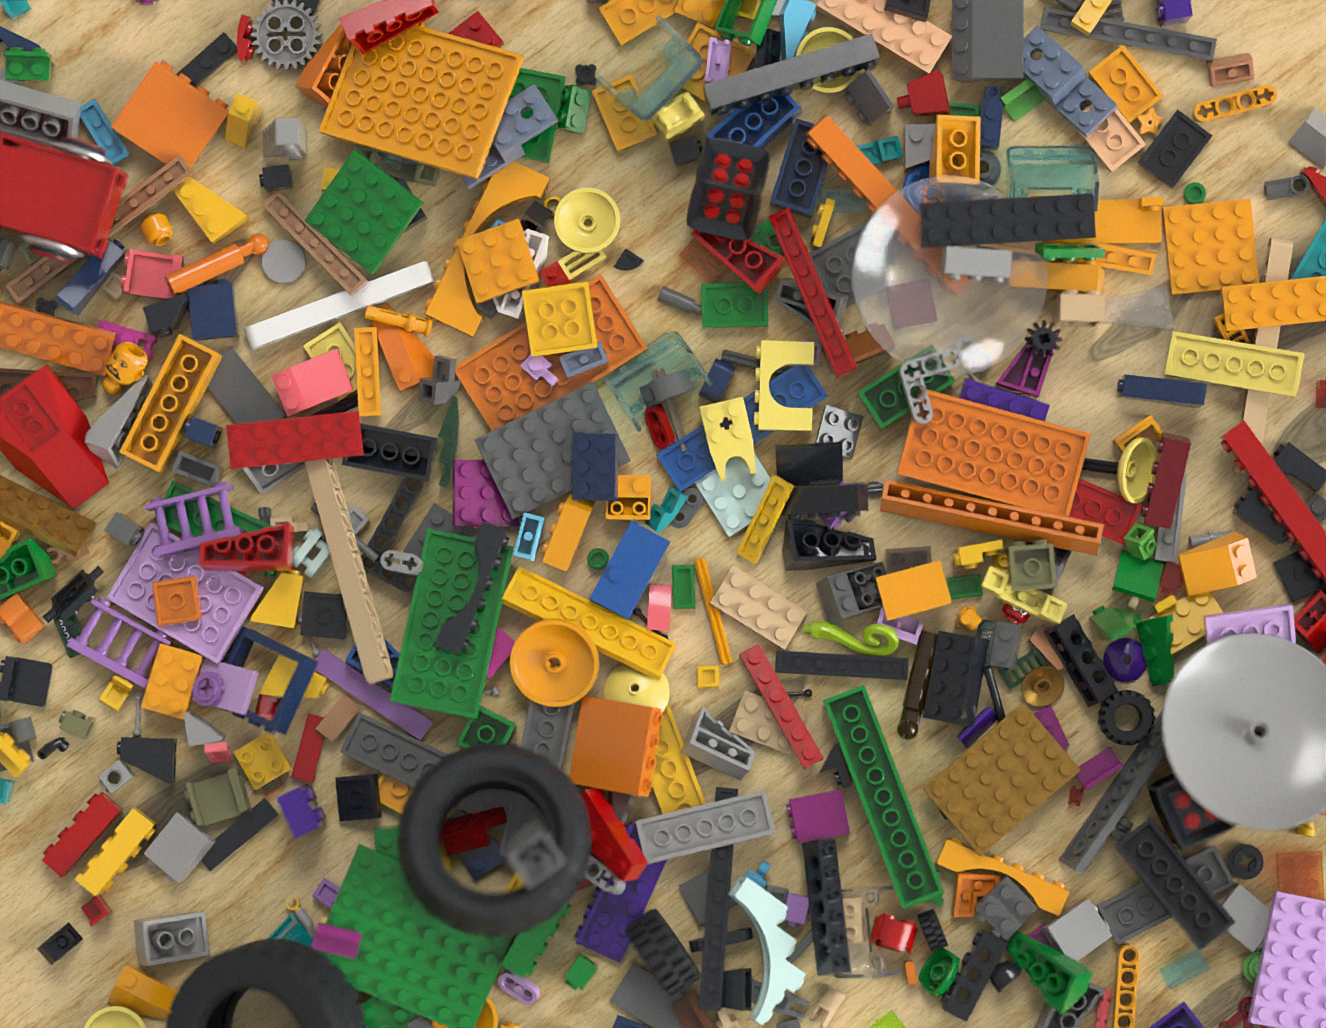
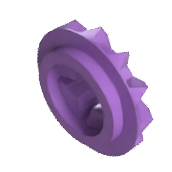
(203, 682)

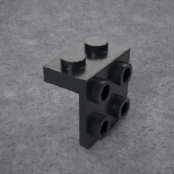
(25, 680)

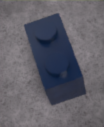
(203, 432)

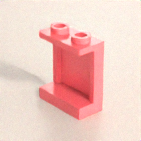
(147, 273)

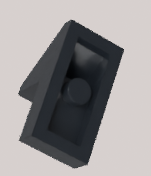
(836, 760)
(60, 944)

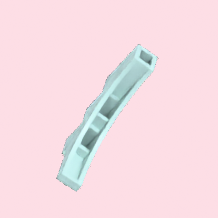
(776, 944)

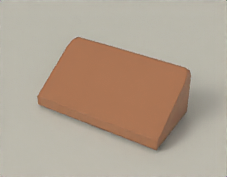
(1230, 69)
(1044, 646)

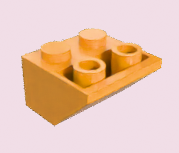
(632, 500)

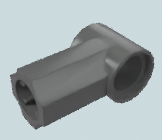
(1284, 187)

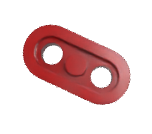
(659, 427)

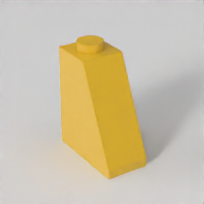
(242, 120)
(282, 601)
(281, 674)

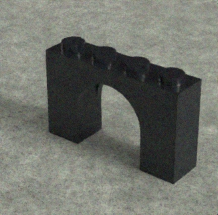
(1292, 463)

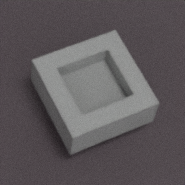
(357, 519)

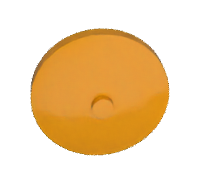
(554, 662)

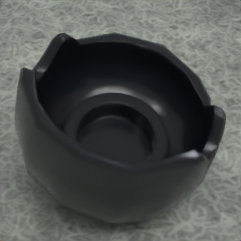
(1004, 974)

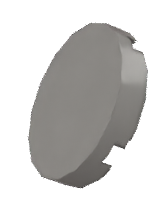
(284, 261)

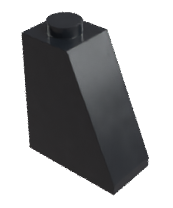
(150, 755)

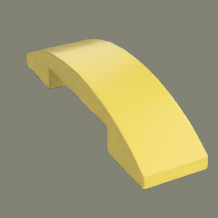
(1029, 601)

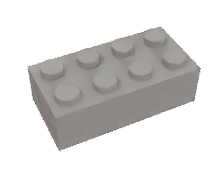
(37, 115)

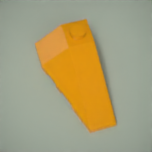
(142, 993)

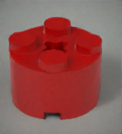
(893, 934)

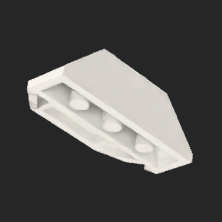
(512, 303)

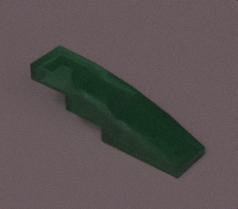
(450, 434)

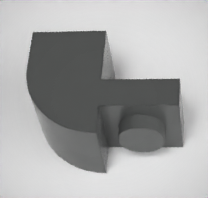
(442, 385)
(666, 387)

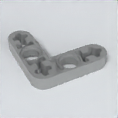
(917, 380)

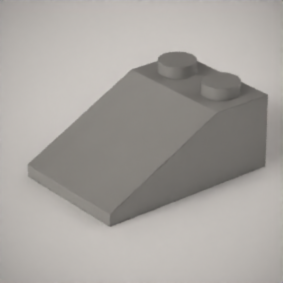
(171, 938)

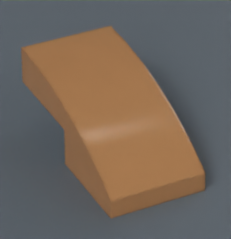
(338, 718)

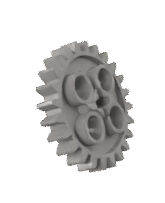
(286, 54)

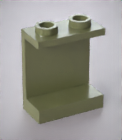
(218, 798)

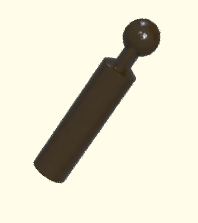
(917, 686)

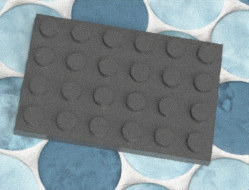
(534, 452)

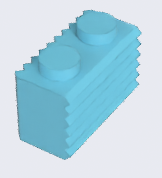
(529, 536)

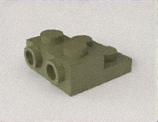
(1031, 566)

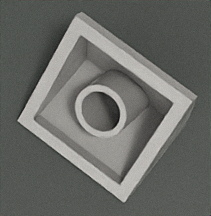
(1311, 138)
(201, 731)

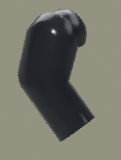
(50, 747)

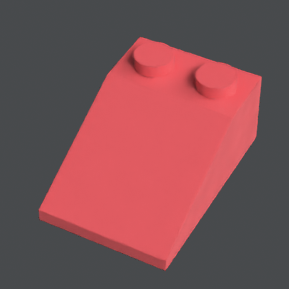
(312, 382)

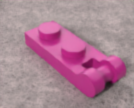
(129, 335)

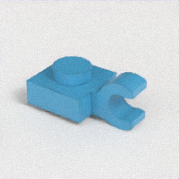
(757, 877)

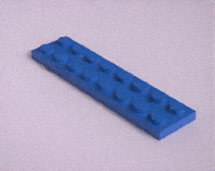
(790, 389)

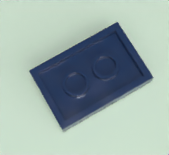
(595, 466)

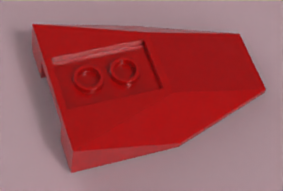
(46, 438)

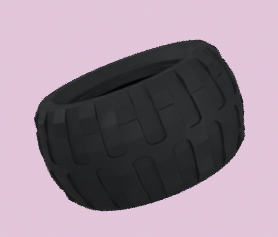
(478, 769)

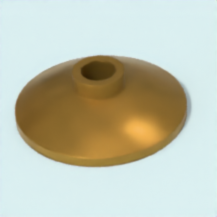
(1045, 693)

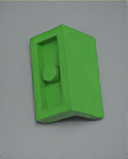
(1021, 99)

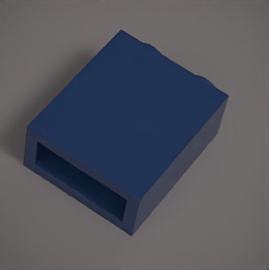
(213, 311)

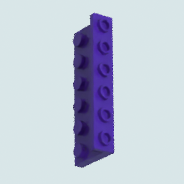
(612, 913)

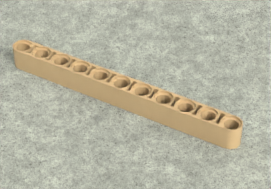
(1256, 402)
(349, 570)

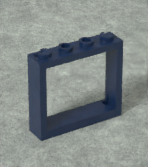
(295, 689)

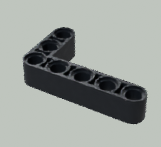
(391, 534)

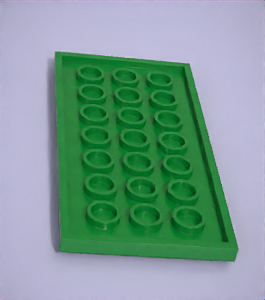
(448, 579)

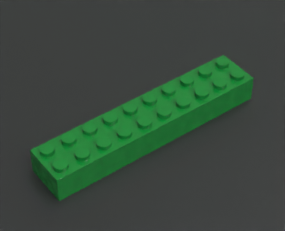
(883, 797)

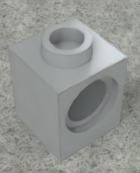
(125, 776)

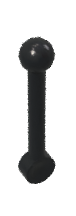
(637, 612)
(807, 693)

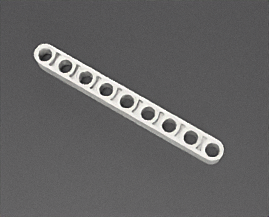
(338, 305)

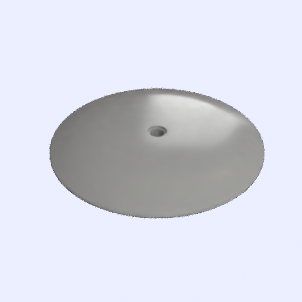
(1210, 737)

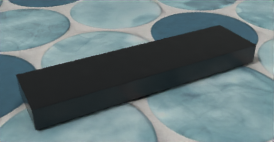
(239, 833)

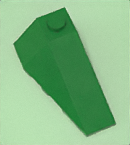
(1054, 973)

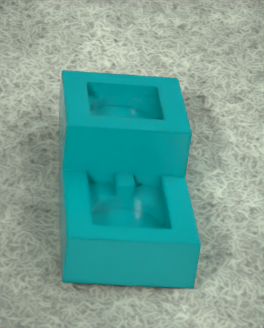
(882, 150)
(663, 514)

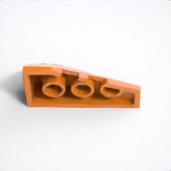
(404, 353)

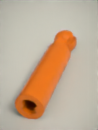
(214, 264)

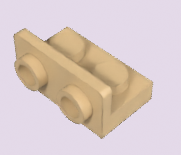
(855, 919)

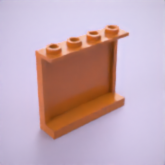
(170, 116)
(615, 746)

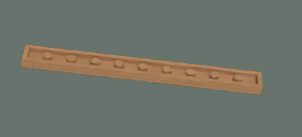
(129, 208)

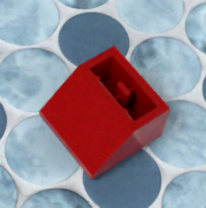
(1311, 621)

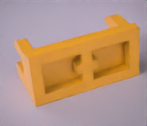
(1145, 428)

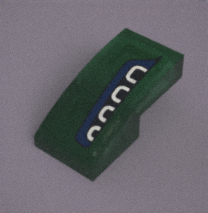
(68, 629)

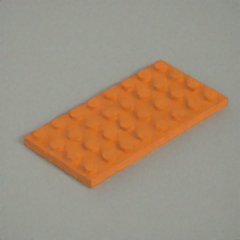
(507, 391)
(995, 454)

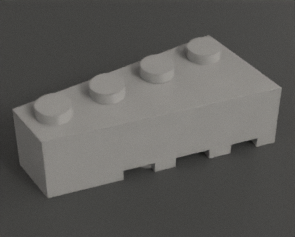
(285, 139)

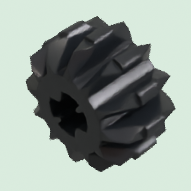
(1046, 346)

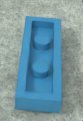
(103, 133)

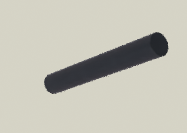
(995, 696)

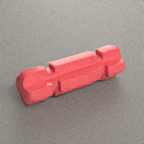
(1103, 1009)

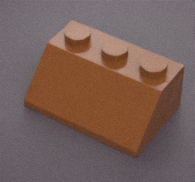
(862, 347)

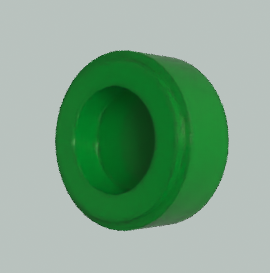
(1194, 193)

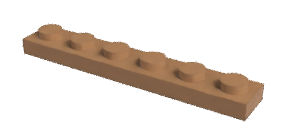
(315, 243)

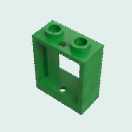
(729, 14)

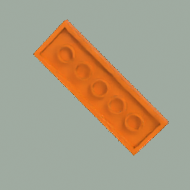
(55, 338)

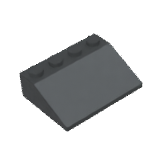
(987, 40)

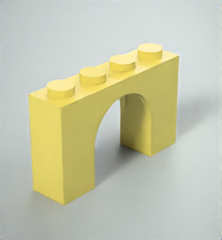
(772, 357)

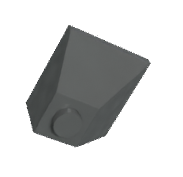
(533, 854)

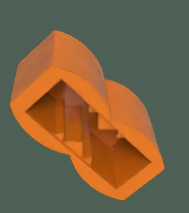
(21, 619)

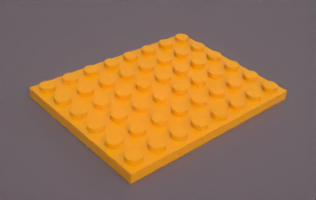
(424, 99)

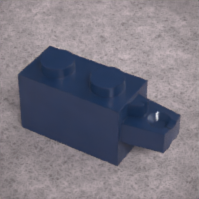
(990, 118)

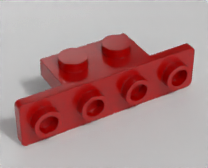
(470, 831)

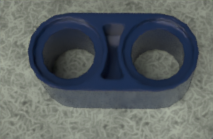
(720, 376)

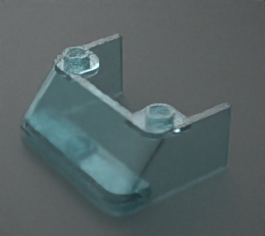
(684, 65)
(1051, 169)
(667, 353)

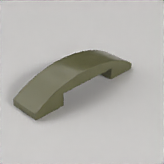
(415, 173)

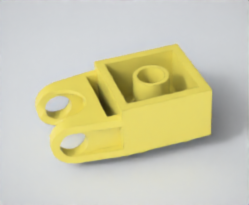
(678, 118)
(728, 443)

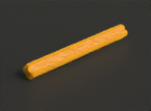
(713, 613)

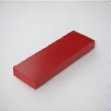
(309, 750)

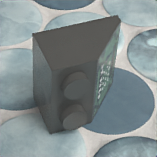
(1003, 642)

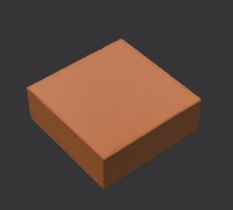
(910, 972)

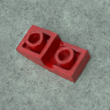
(244, 46)

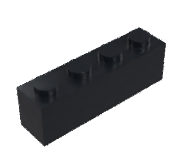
(827, 500)

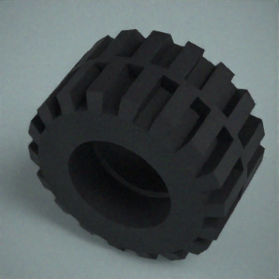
(1145, 722)

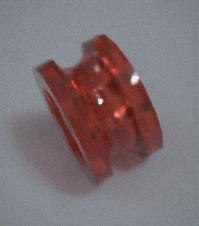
(1075, 796)

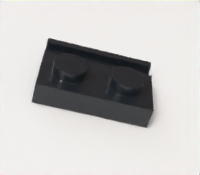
(769, 50)

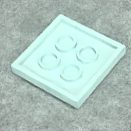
(736, 497)

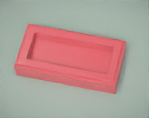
(218, 752)

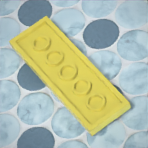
(1234, 364)

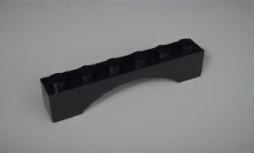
(454, 632)

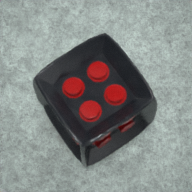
(728, 189)
(1182, 816)

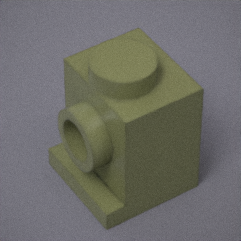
(76, 723)

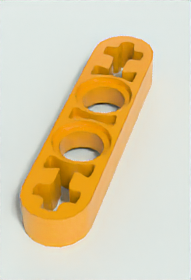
(1235, 106)

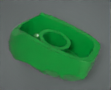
(939, 972)

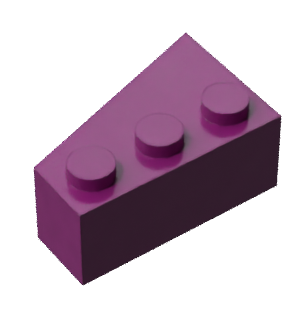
(1026, 371)

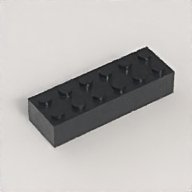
(1174, 884)

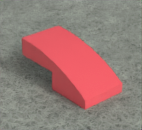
(659, 607)

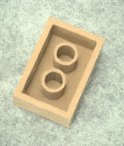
(1079, 309)

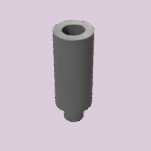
(678, 300)

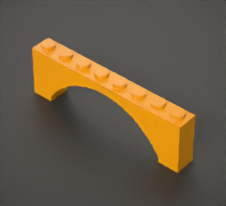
(452, 300)

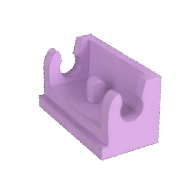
(717, 60)
(907, 628)

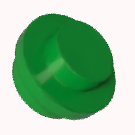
(598, 559)

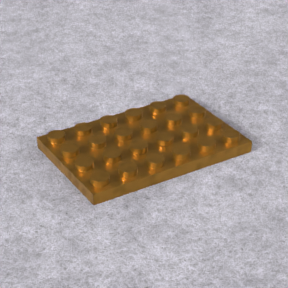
(1001, 779)

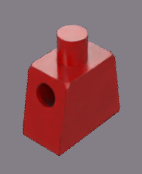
(926, 96)

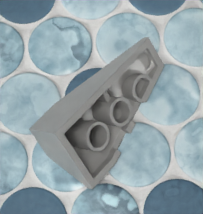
(114, 425)

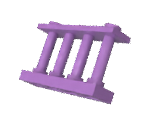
(188, 542)
(100, 653)

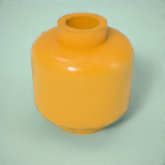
(157, 229)

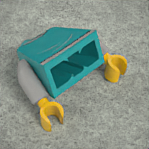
(295, 927)

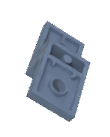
(1064, 83)
(514, 131)

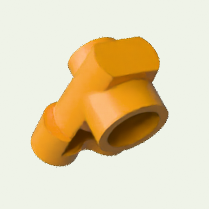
(967, 618)

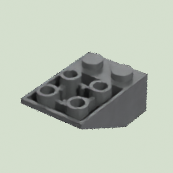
(851, 592)

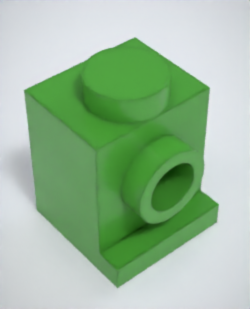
(1144, 546)

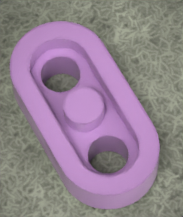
(519, 987)

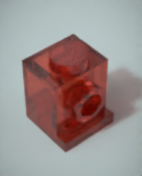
(1171, 578)

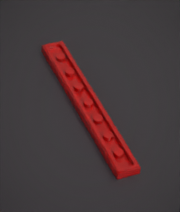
(812, 292)

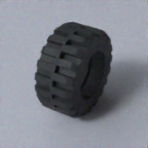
(662, 952)

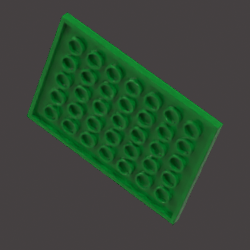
(408, 951)

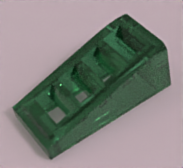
(1003, 672)

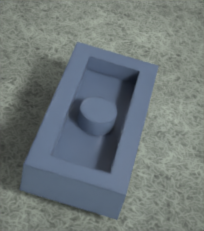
(583, 360)

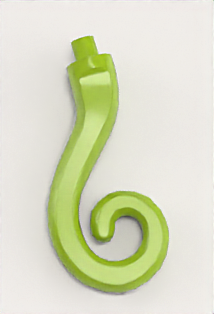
(824, 630)

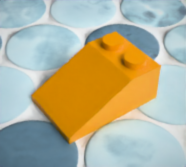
(955, 147)
(1217, 564)

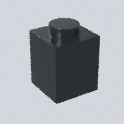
(686, 150)
(276, 178)

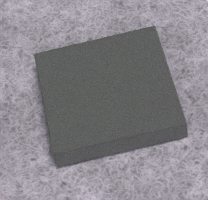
(696, 894)

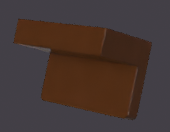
(689, 1014)

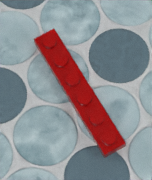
(781, 706)

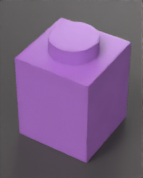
(797, 909)

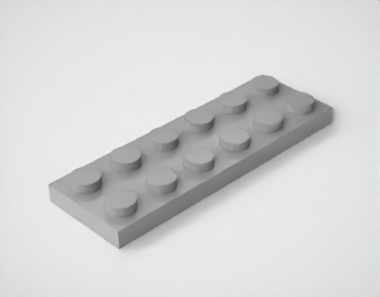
(705, 827)

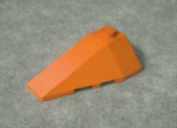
(324, 69)

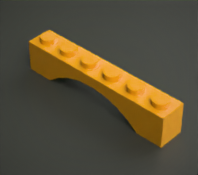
(1045, 895)

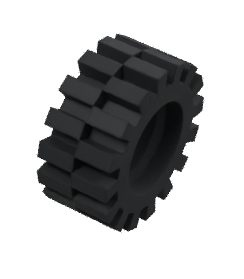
(932, 930)

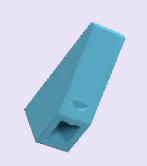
(793, 22)

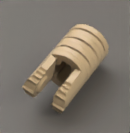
(830, 1002)

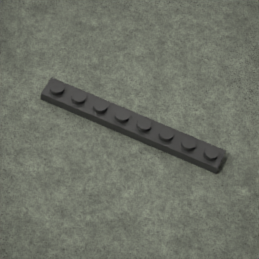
(1133, 35)

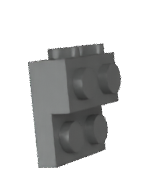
(1005, 908)

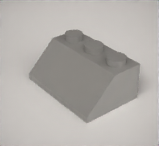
(271, 475)

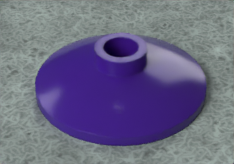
(1114, 660)

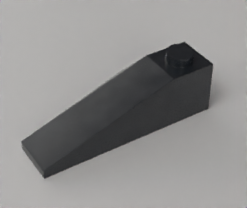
(816, 546)

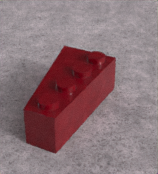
(1166, 481)

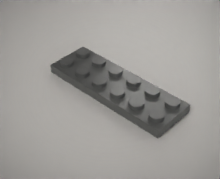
(1139, 910)

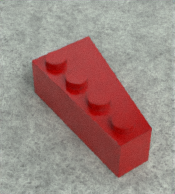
(746, 259)
(253, 551)
(610, 840)

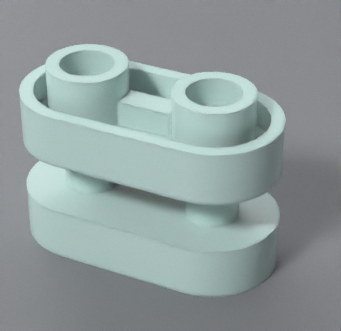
(311, 539)

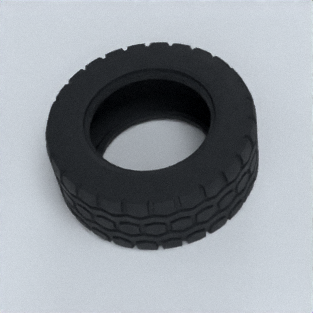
(284, 969)

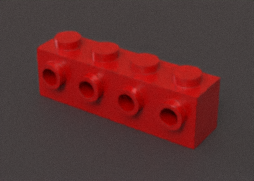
(82, 834)

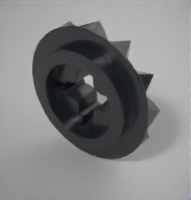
(1255, 866)

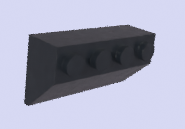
(395, 453)

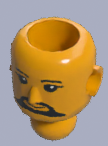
(124, 367)

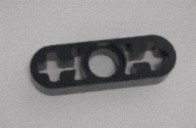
(732, 937)

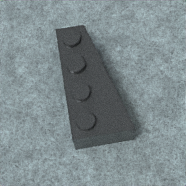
(1072, 1017)

